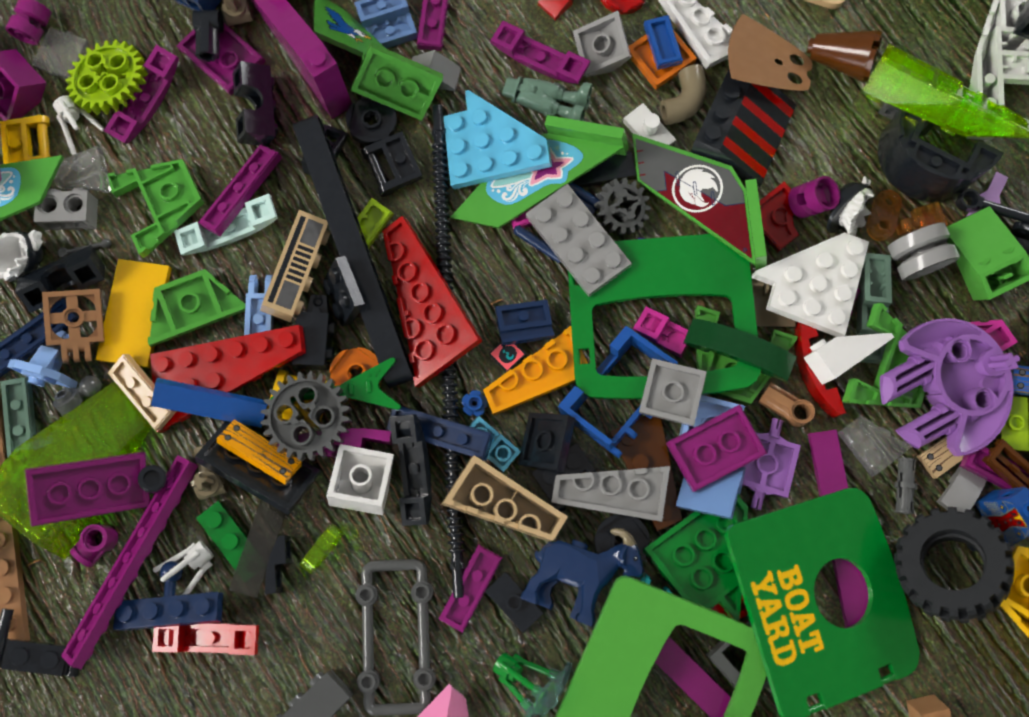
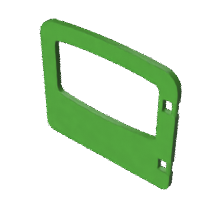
(629, 639)

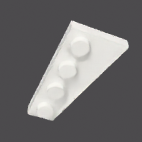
(700, 29)

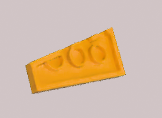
(536, 376)

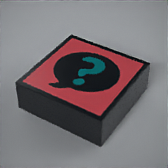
(507, 356)

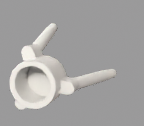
(70, 113)
(195, 556)

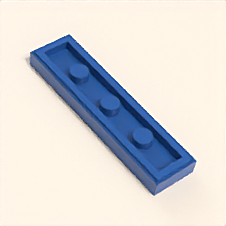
(208, 402)

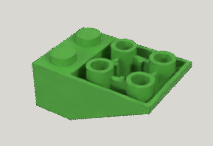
(989, 255)

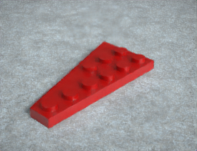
(428, 310)
(228, 362)

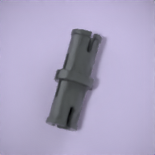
(905, 486)

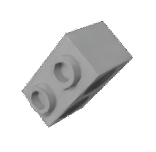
(65, 215)

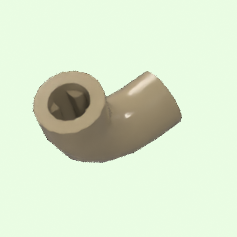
(689, 100)

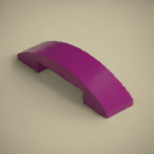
(537, 56)
(161, 69)

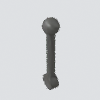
(105, 243)

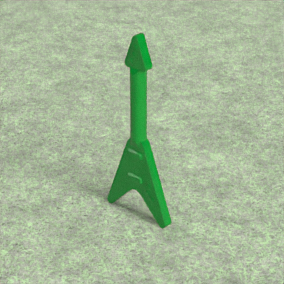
(365, 387)

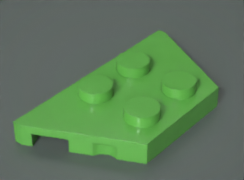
(190, 305)

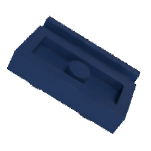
(524, 322)

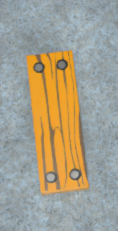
(258, 452)

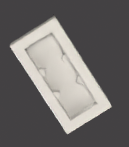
(648, 125)

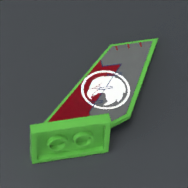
(705, 194)

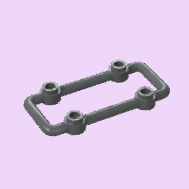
(425, 676)

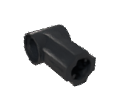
(207, 26)

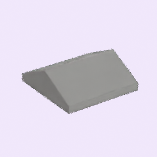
(603, 44)

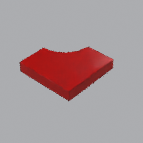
(778, 218)

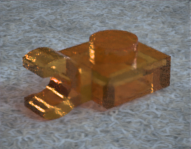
(922, 217)

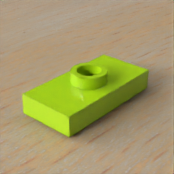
(373, 220)
(1016, 427)

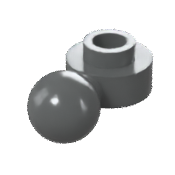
(69, 399)

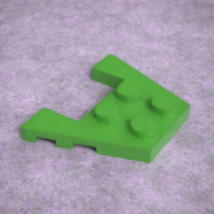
(169, 195)
(715, 361)
(862, 393)

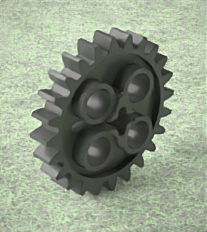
(286, 432)

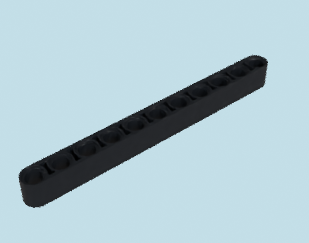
(352, 244)

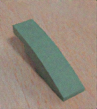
(875, 288)

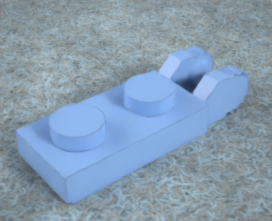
(255, 319)

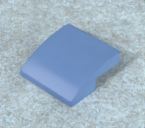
(387, 21)
(715, 498)

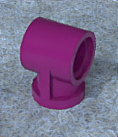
(87, 550)

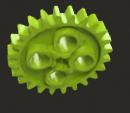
(106, 77)

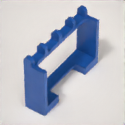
(576, 396)

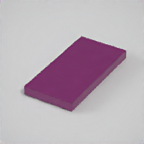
(85, 488)

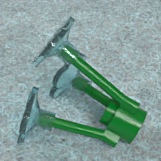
(546, 698)

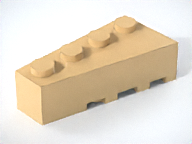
(498, 499)

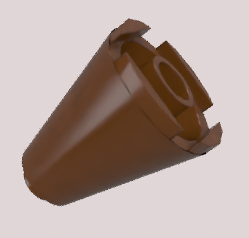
(847, 52)

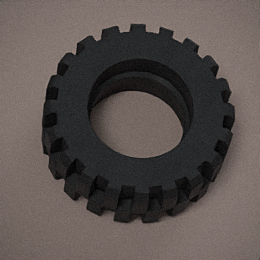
(955, 526)

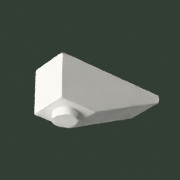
(838, 355)

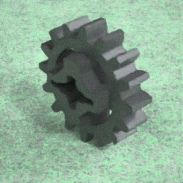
(622, 194)

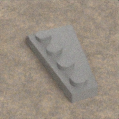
(621, 492)

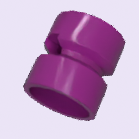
(28, 21)
(814, 197)

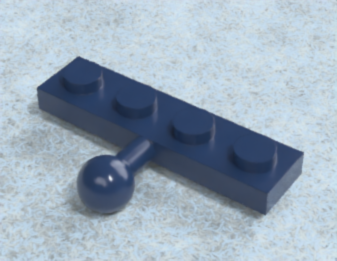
(170, 609)

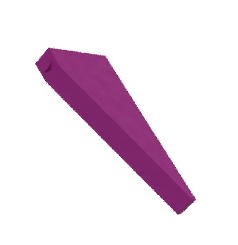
(307, 54)

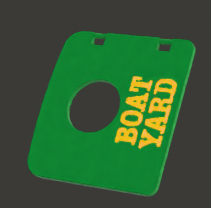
(777, 572)

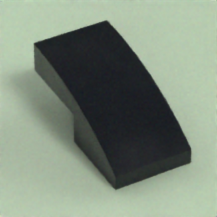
(279, 555)

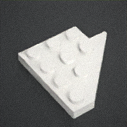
(817, 283)

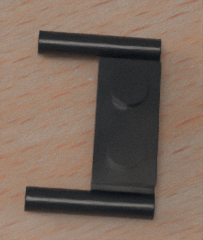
(31, 655)

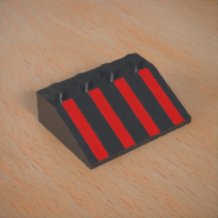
(744, 127)

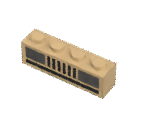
(295, 265)

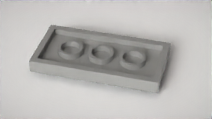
(578, 240)

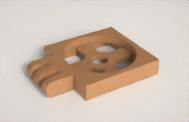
(75, 342)

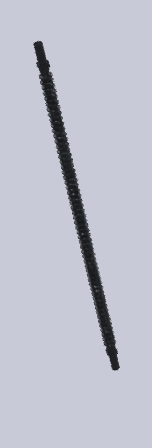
(438, 134)

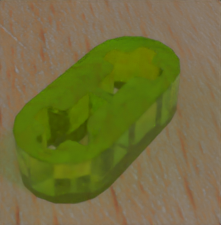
(321, 548)

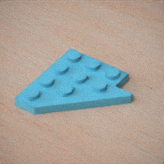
(490, 145)

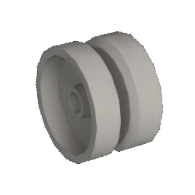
(923, 251)

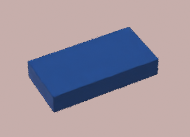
(663, 42)

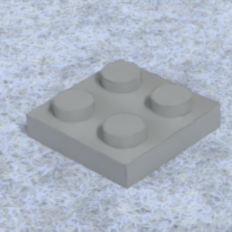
(672, 392)

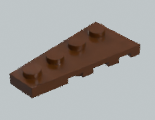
(650, 451)

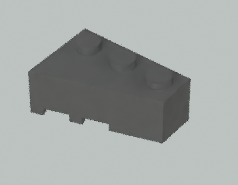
(323, 699)

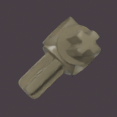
(237, 12)
(206, 482)

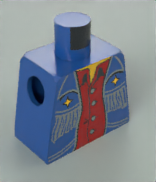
(1008, 511)

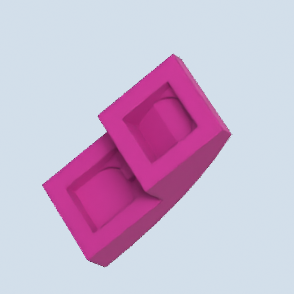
(662, 331)

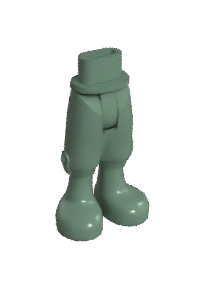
(545, 95)

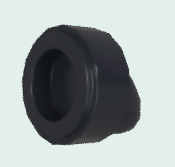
(152, 479)

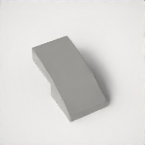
(962, 490)

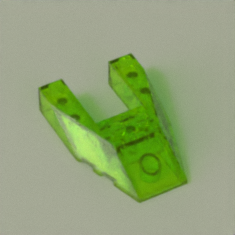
(940, 98)

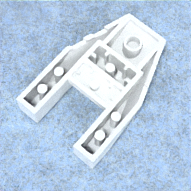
(1000, 54)

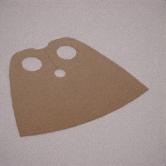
(753, 57)

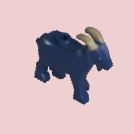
(583, 570)

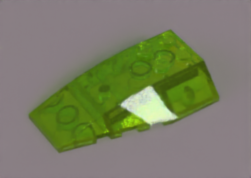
(95, 429)

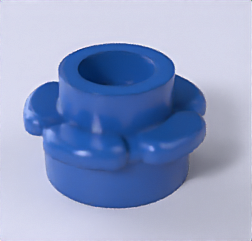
(476, 410)

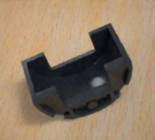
(924, 169)

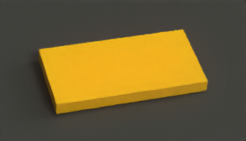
(129, 311)

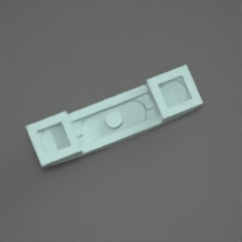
(251, 219)

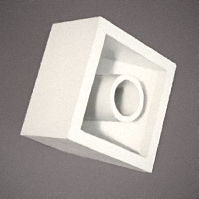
(360, 479)

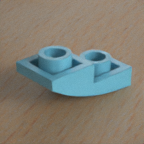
(501, 451)

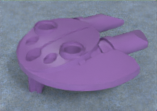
(953, 384)

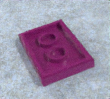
(232, 51)
(716, 448)

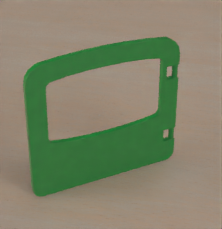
(666, 269)

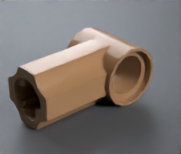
(784, 403)

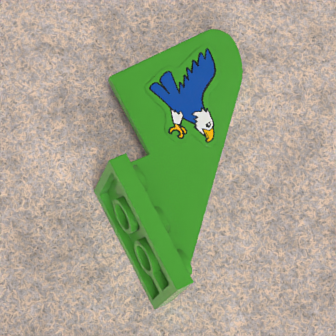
(382, 73)

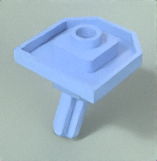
(44, 366)

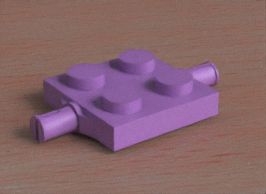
(773, 471)

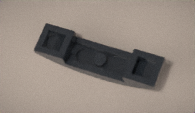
(415, 469)

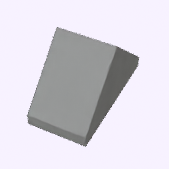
(443, 65)

